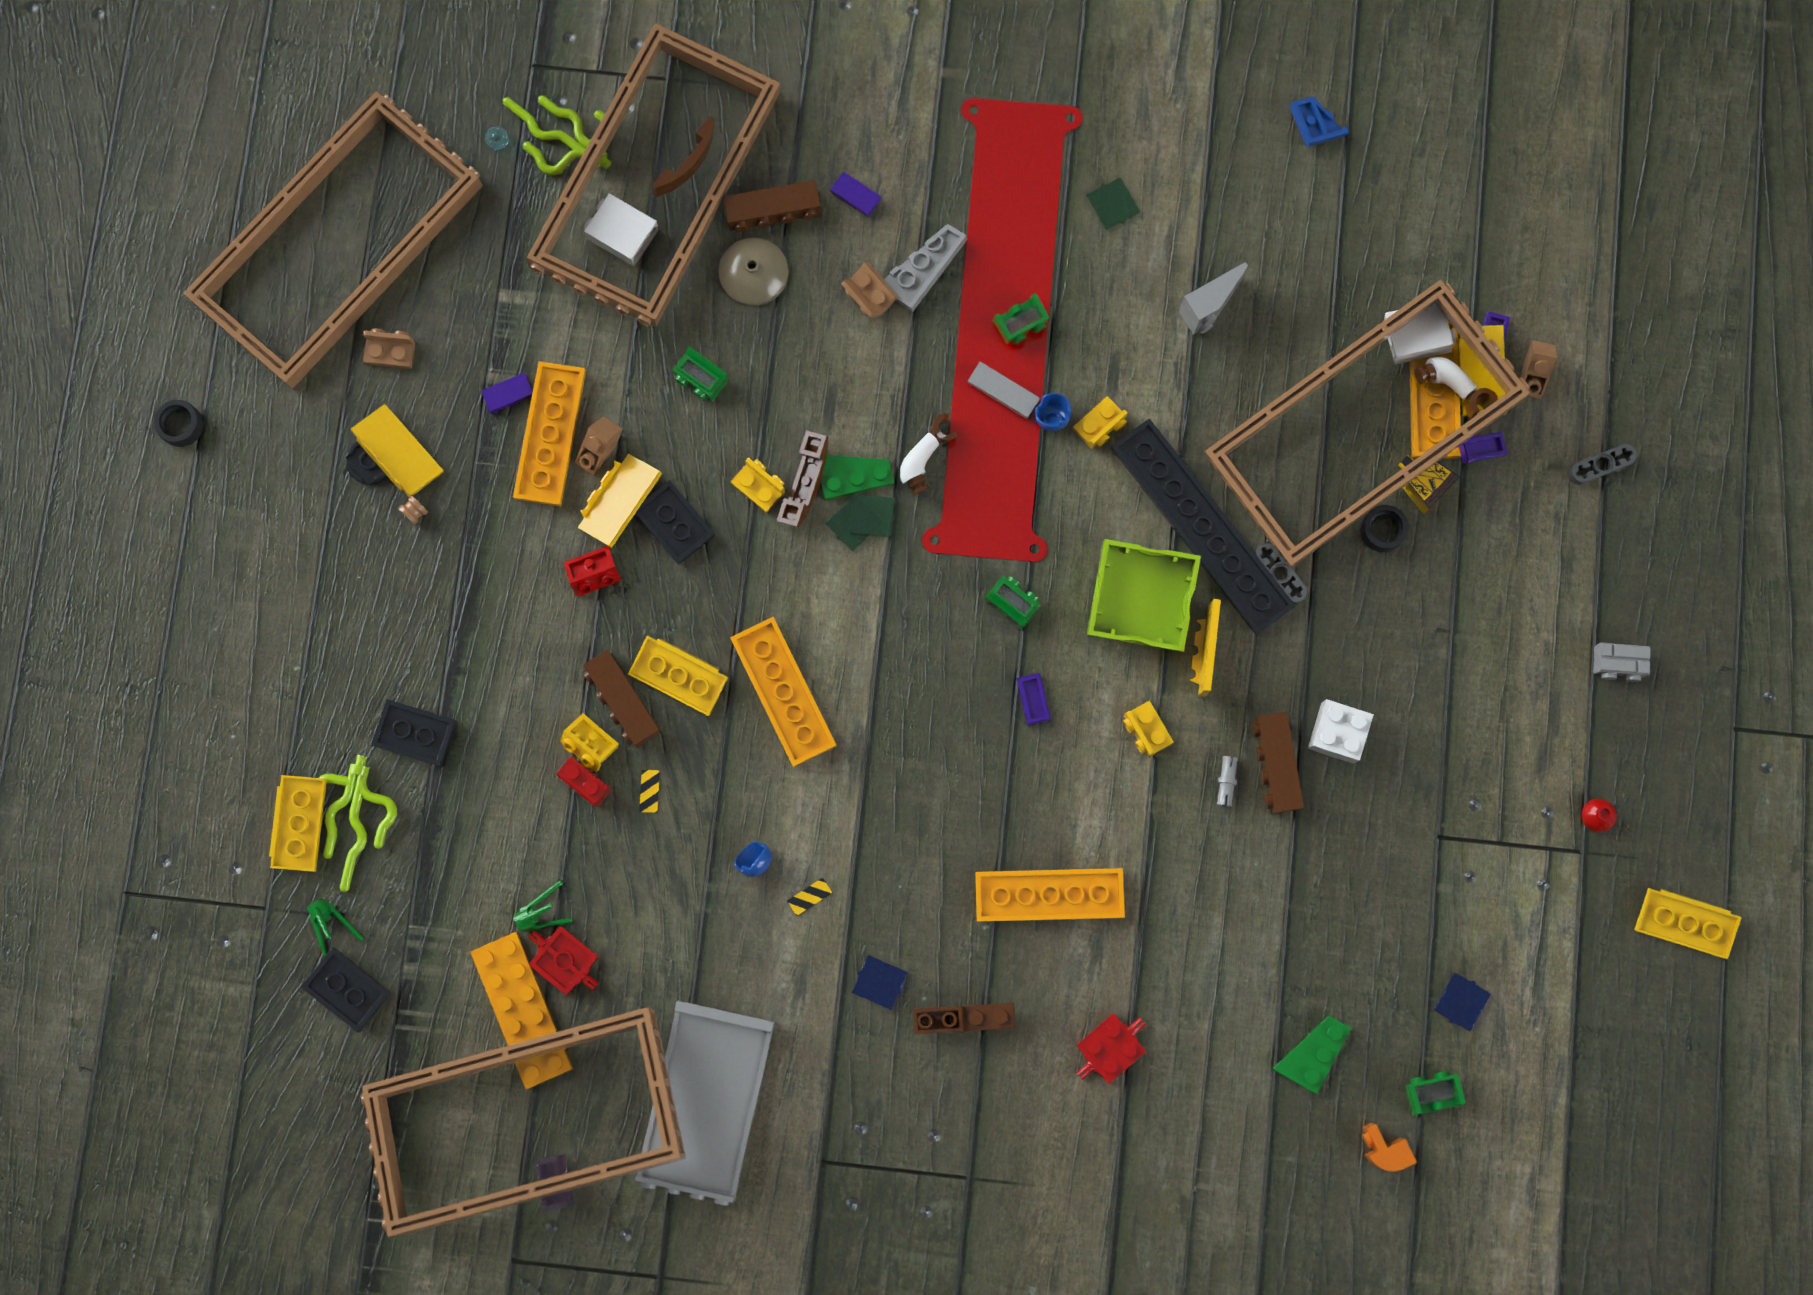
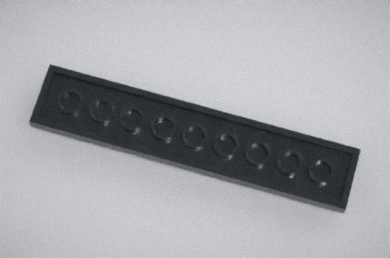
(1203, 526)

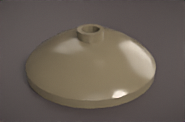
(754, 285)

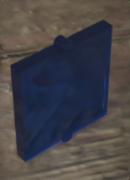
(879, 982)
(1462, 1002)

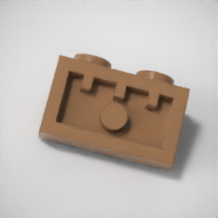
(870, 291)
(388, 349)

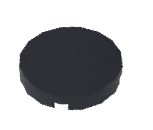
(362, 466)

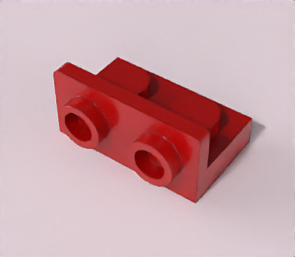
(592, 571)

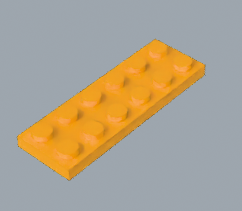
(1433, 408)
(549, 434)
(783, 692)
(1049, 894)
(519, 1005)

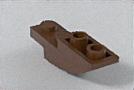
(964, 1018)

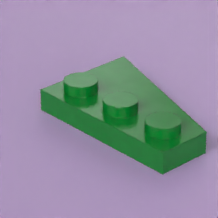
(854, 475)
(1314, 1055)

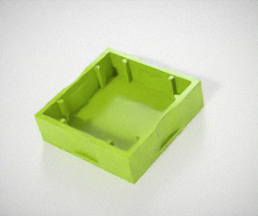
(1143, 595)

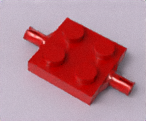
(563, 960)
(1111, 1048)

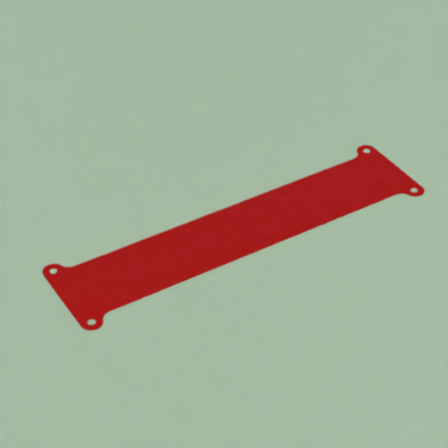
(1006, 262)

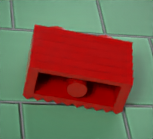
(584, 781)

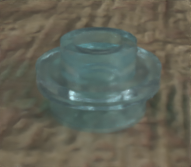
(495, 132)

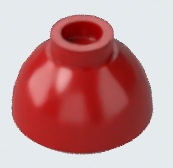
(1599, 815)

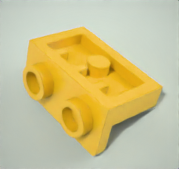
(1100, 422)
(759, 485)
(1148, 729)
(588, 742)

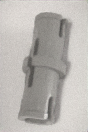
(1227, 781)

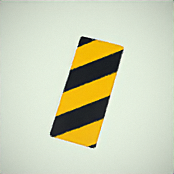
(649, 791)
(809, 896)

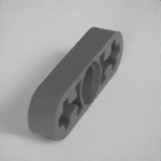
(1609, 456)
(1297, 583)

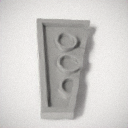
(924, 267)

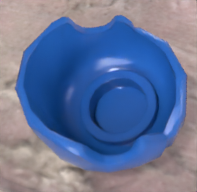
(1053, 412)
(753, 859)

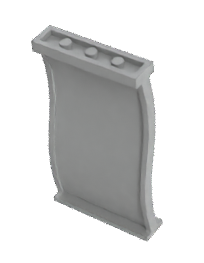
(715, 1083)

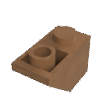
(1538, 367)
(598, 445)

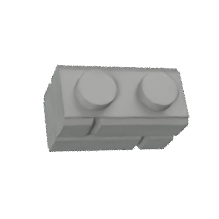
(1621, 660)

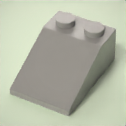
(1205, 304)

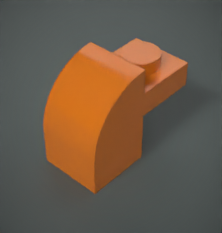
(1389, 1156)

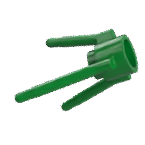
(319, 914)
(527, 918)

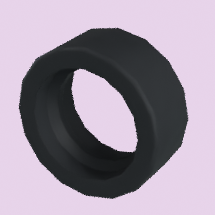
(166, 410)
(1400, 519)

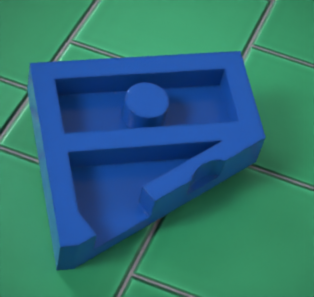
(1315, 122)

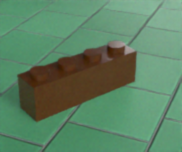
(772, 206)
(622, 699)
(1278, 763)

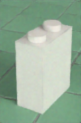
(621, 229)
(1422, 337)

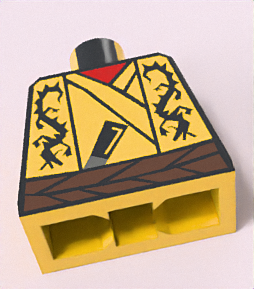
(1429, 485)

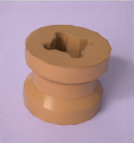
(413, 510)

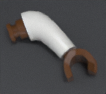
(1447, 372)
(914, 463)

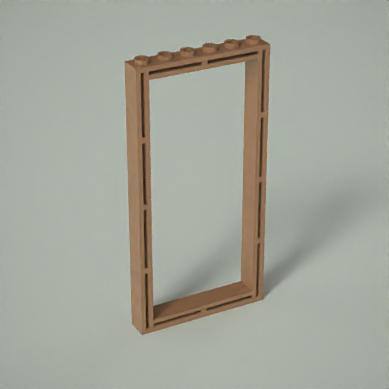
(294, 194)
(604, 293)
(1472, 333)
(383, 1147)

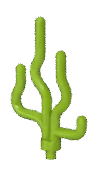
(578, 147)
(355, 787)

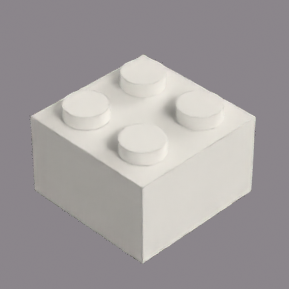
(1340, 731)

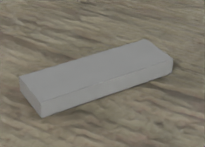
(1003, 390)

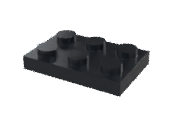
(674, 522)
(414, 733)
(346, 989)

